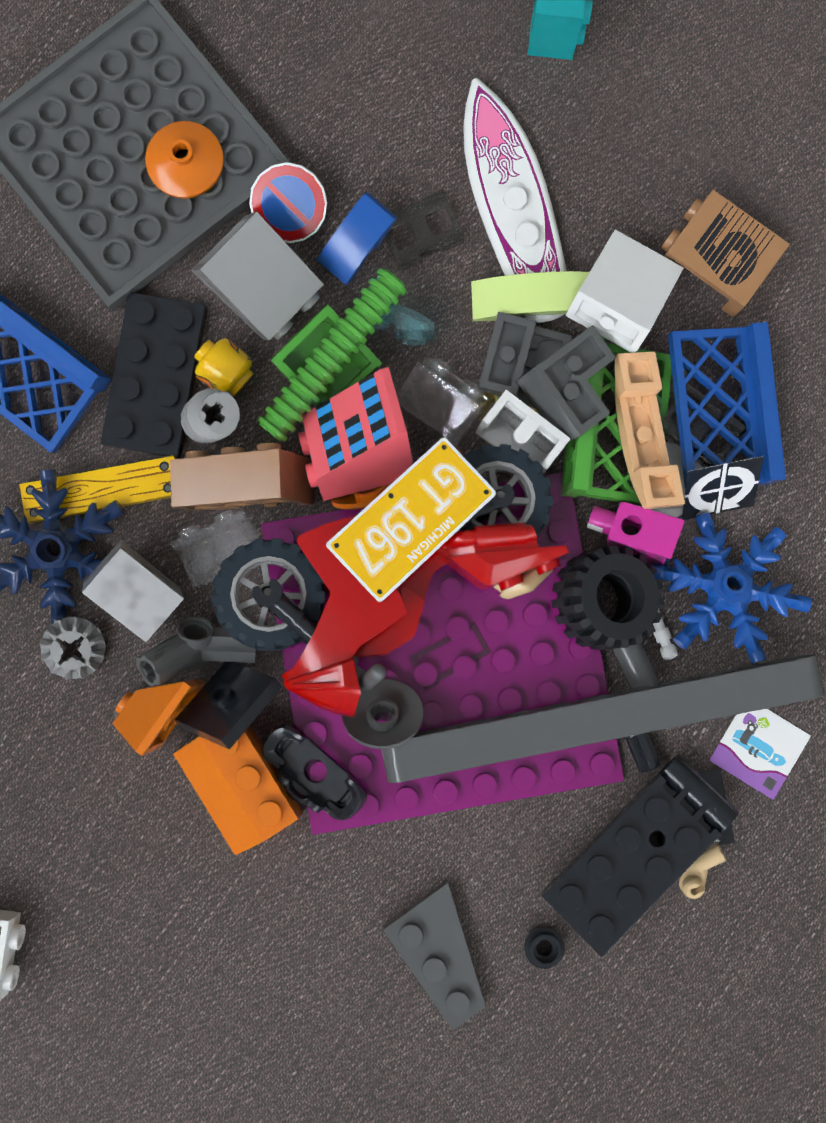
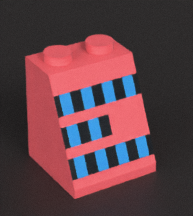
(356, 438)

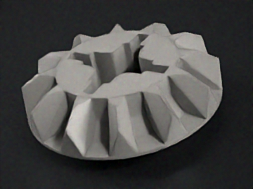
(68, 630)

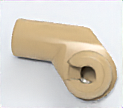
(531, 582)

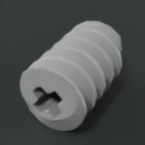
(225, 416)

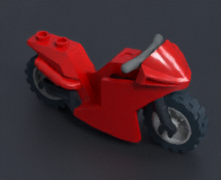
(353, 620)

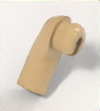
(694, 879)

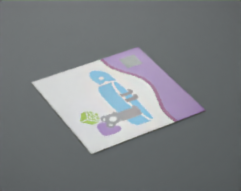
(760, 750)

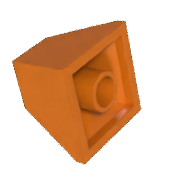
(150, 713)

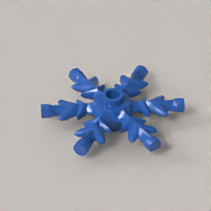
(722, 597)

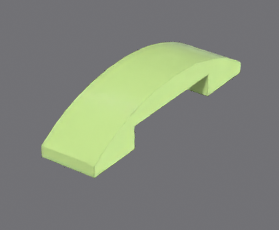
(525, 294)

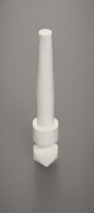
(663, 637)

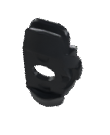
(290, 752)

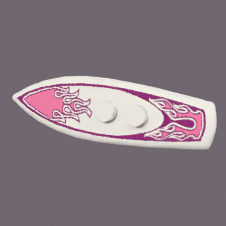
(510, 189)

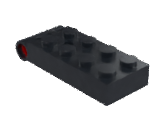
(626, 874)

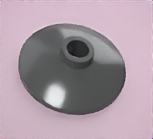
(387, 701)

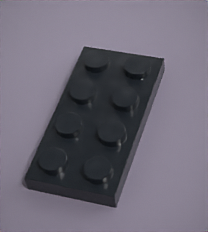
(153, 375)

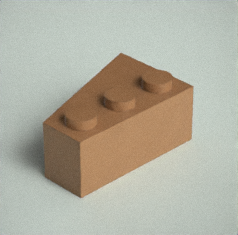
(239, 479)

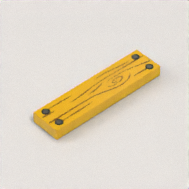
(125, 483)

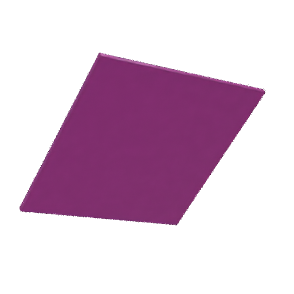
(527, 669)

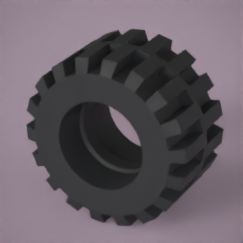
(635, 591)

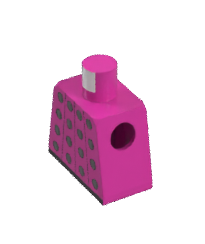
(656, 533)

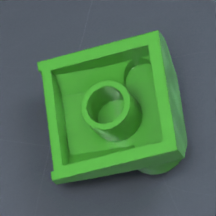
(301, 346)

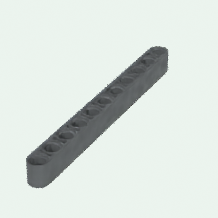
(605, 717)

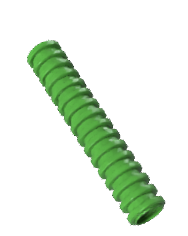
(333, 354)

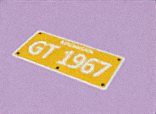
(411, 519)

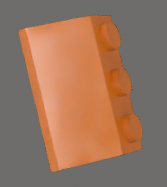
(238, 789)

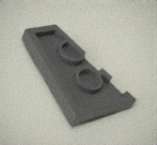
(437, 953)

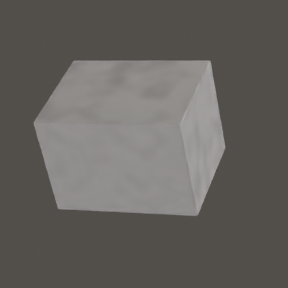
(132, 591)

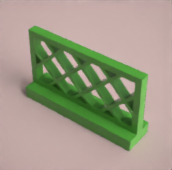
(581, 451)

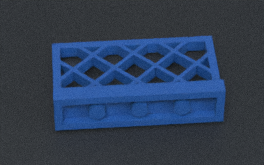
(60, 359)
(757, 395)

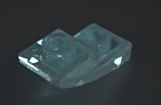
(409, 325)

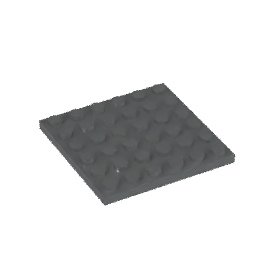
(81, 141)

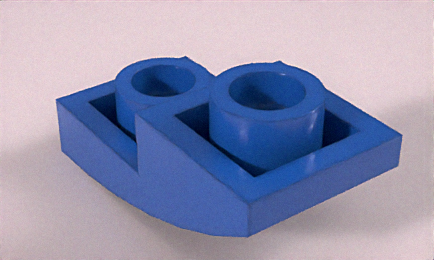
(356, 238)

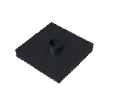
(228, 704)

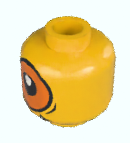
(223, 366)

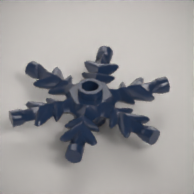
(39, 544)

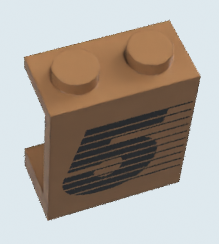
(725, 249)

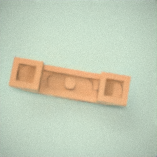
(642, 431)

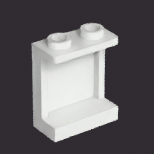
(624, 291)

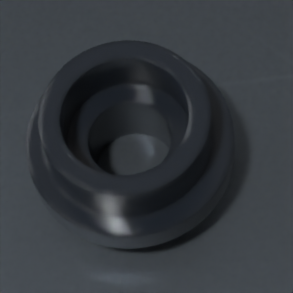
(552, 956)

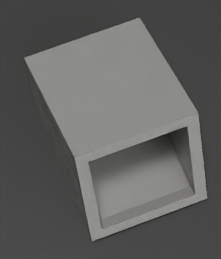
(259, 277)

